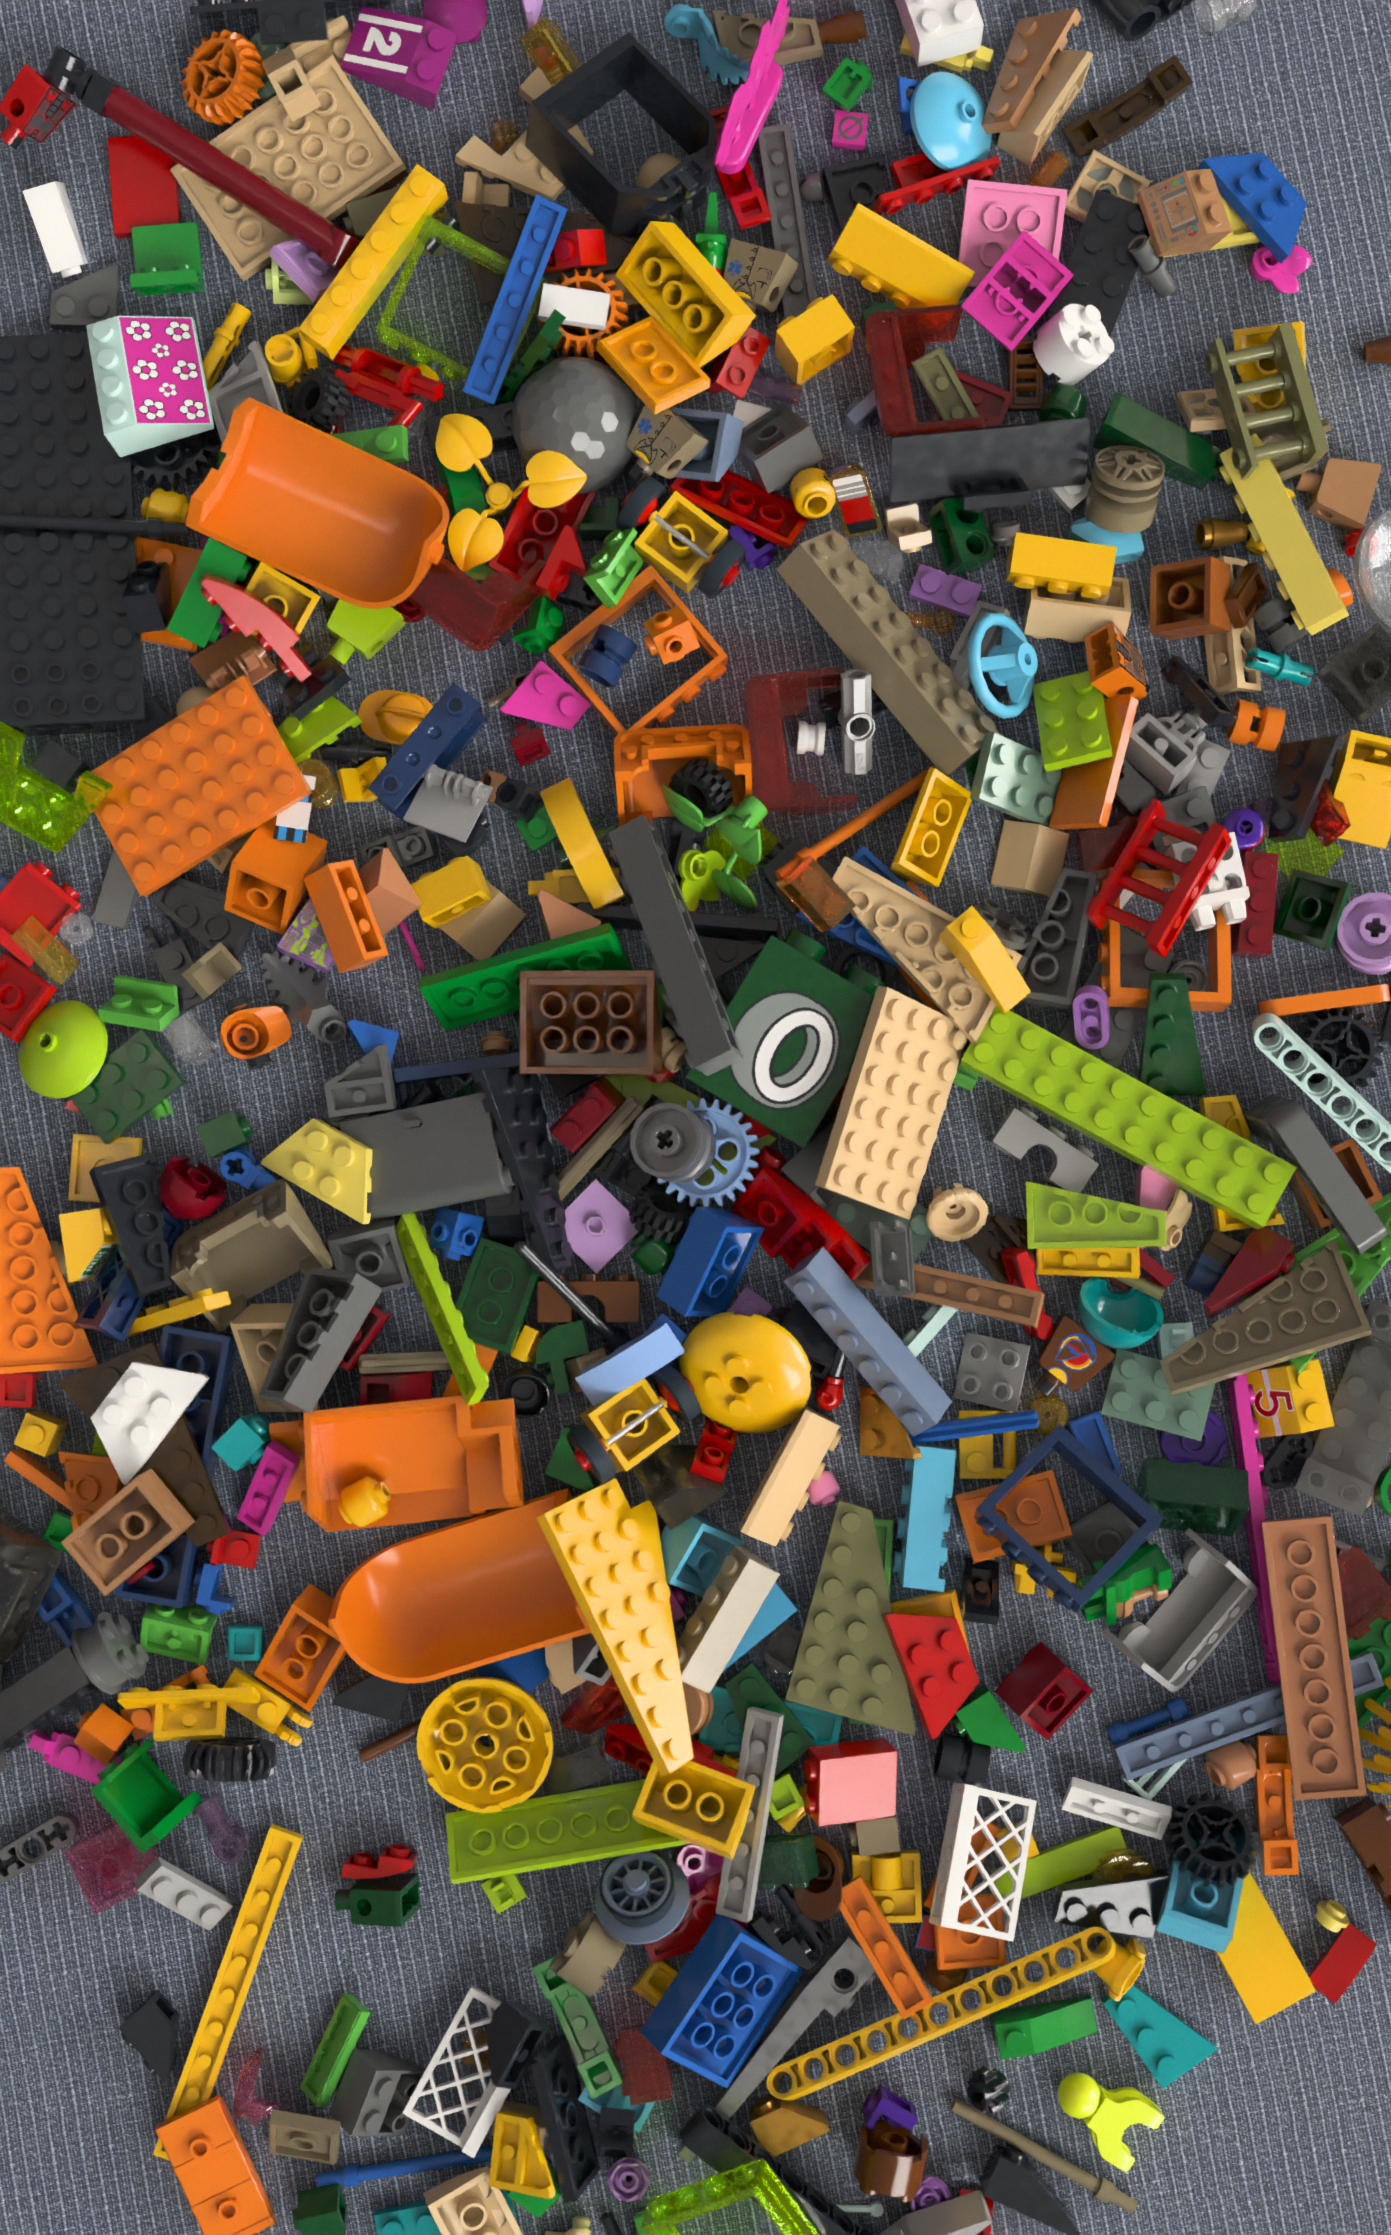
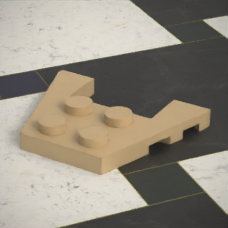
(518, 163)

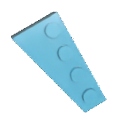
(925, 1518)

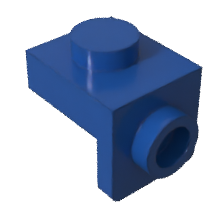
(208, 1581)

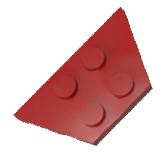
(933, 1665)

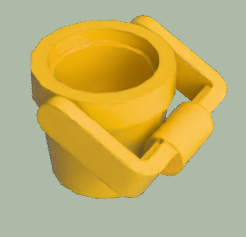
(287, 359)
(1123, 1968)

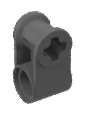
(1132, 791)

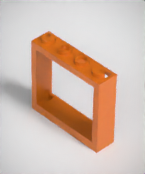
(584, 631)
(1219, 957)

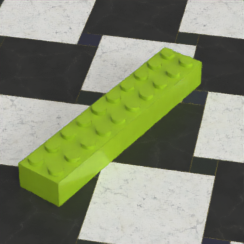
(1129, 1117)

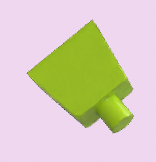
(361, 630)

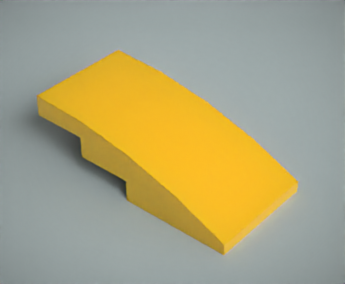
(1262, 1958)

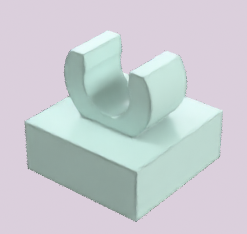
(1172, 1336)

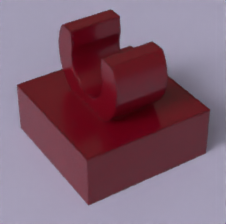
(529, 744)

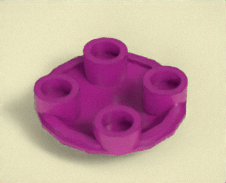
(460, 16)

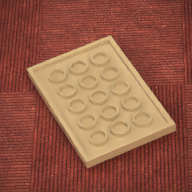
(317, 159)
(892, 1104)

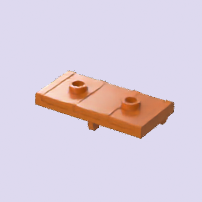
(216, 2170)

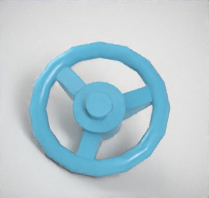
(1008, 665)

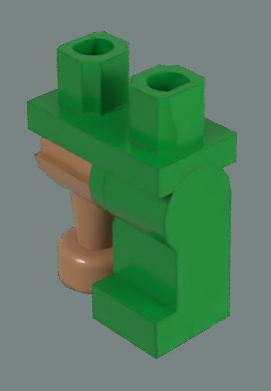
(1140, 1577)

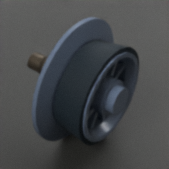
(641, 1897)

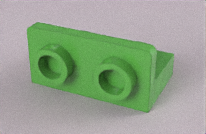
(141, 1004)
(178, 1632)

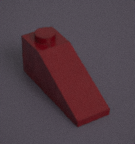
(1252, 1269)

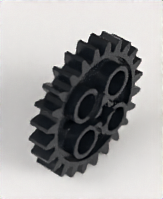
(151, 463)

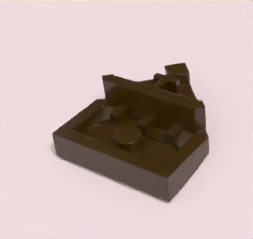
(994, 1237)

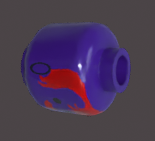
(1251, 827)

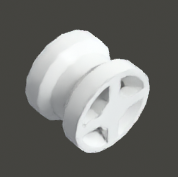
(811, 738)

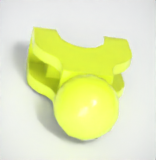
(1107, 2114)

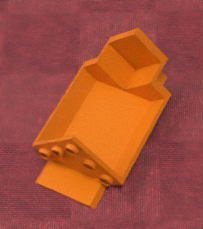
(429, 1452)

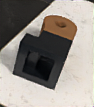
(511, 795)

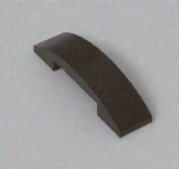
(1128, 110)

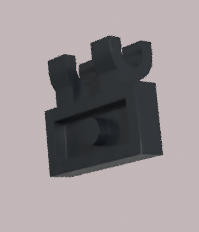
(323, 682)

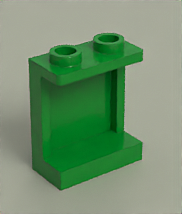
(142, 1797)

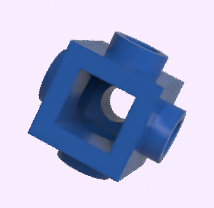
(455, 1233)

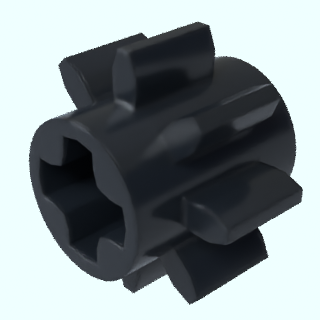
(988, 2090)

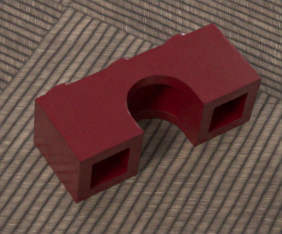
(1255, 933)

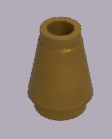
(1219, 532)

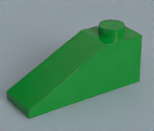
(1042, 2026)

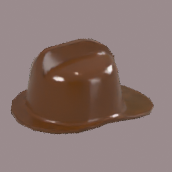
(824, 1893)

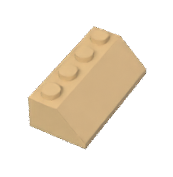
(789, 1476)

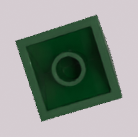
(1311, 909)

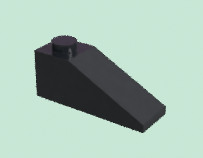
(1018, 2185)

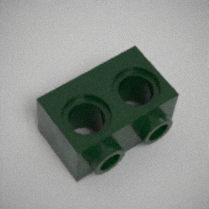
(958, 535)

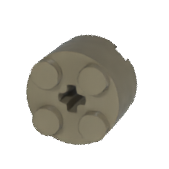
(587, 1955)

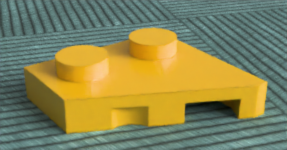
(518, 2157)

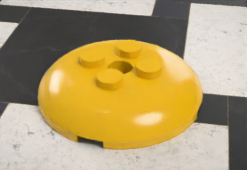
(760, 1352)
(479, 1775)

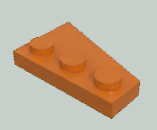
(89, 1482)

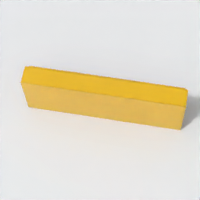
(1089, 1262)

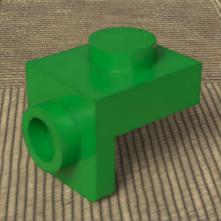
(542, 628)

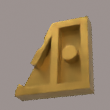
(881, 1430)

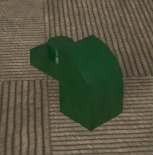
(559, 1343)

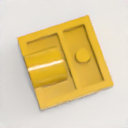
(894, 1882)

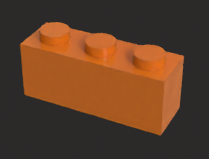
(345, 916)

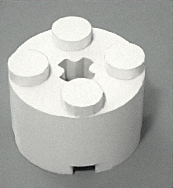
(1072, 343)

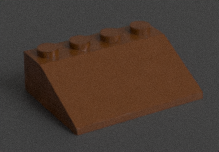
(590, 1022)

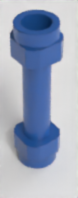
(1174, 1710)

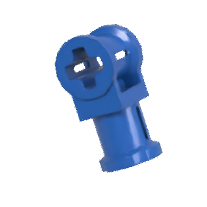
(253, 1173)

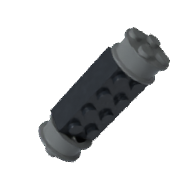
(95, 1662)

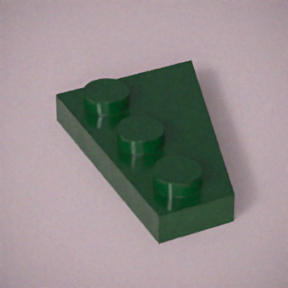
(533, 356)
(751, 1688)

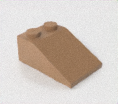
(128, 1531)

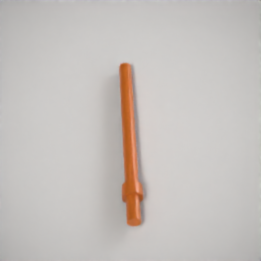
(857, 823)

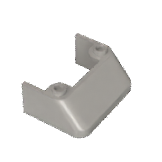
(1190, 1618)

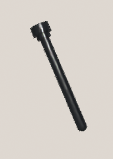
(610, 1335)

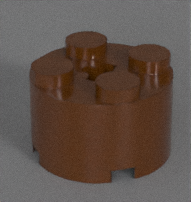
(890, 2161)

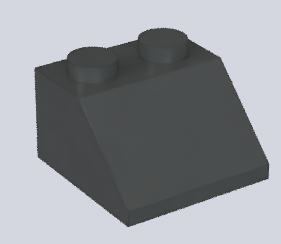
(778, 448)

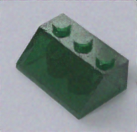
(1195, 1495)

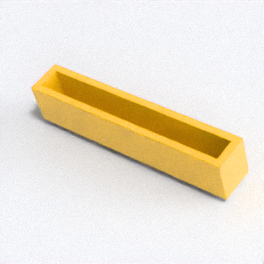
(373, 262)

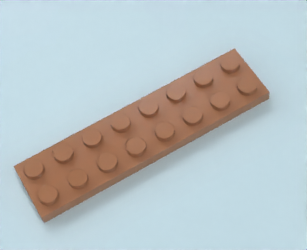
(1313, 1658)

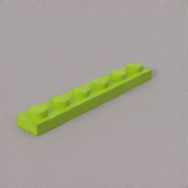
(441, 1310)

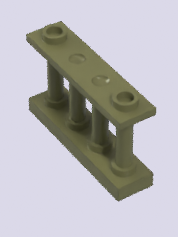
(1290, 379)

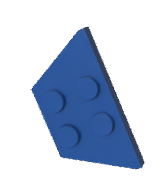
(1260, 198)

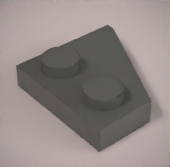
(362, 1086)

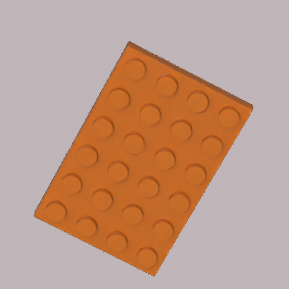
(197, 786)

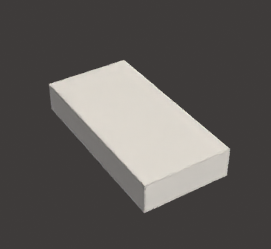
(579, 306)

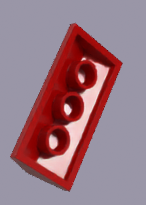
(746, 506)
(534, 532)

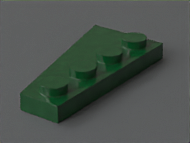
(1169, 1039)

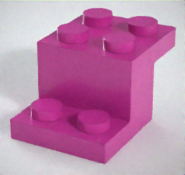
(1016, 291)

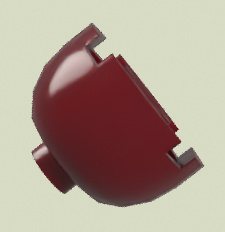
(190, 1190)

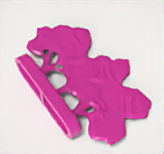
(754, 98)

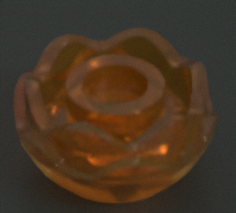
(943, 1979)

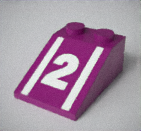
(400, 54)

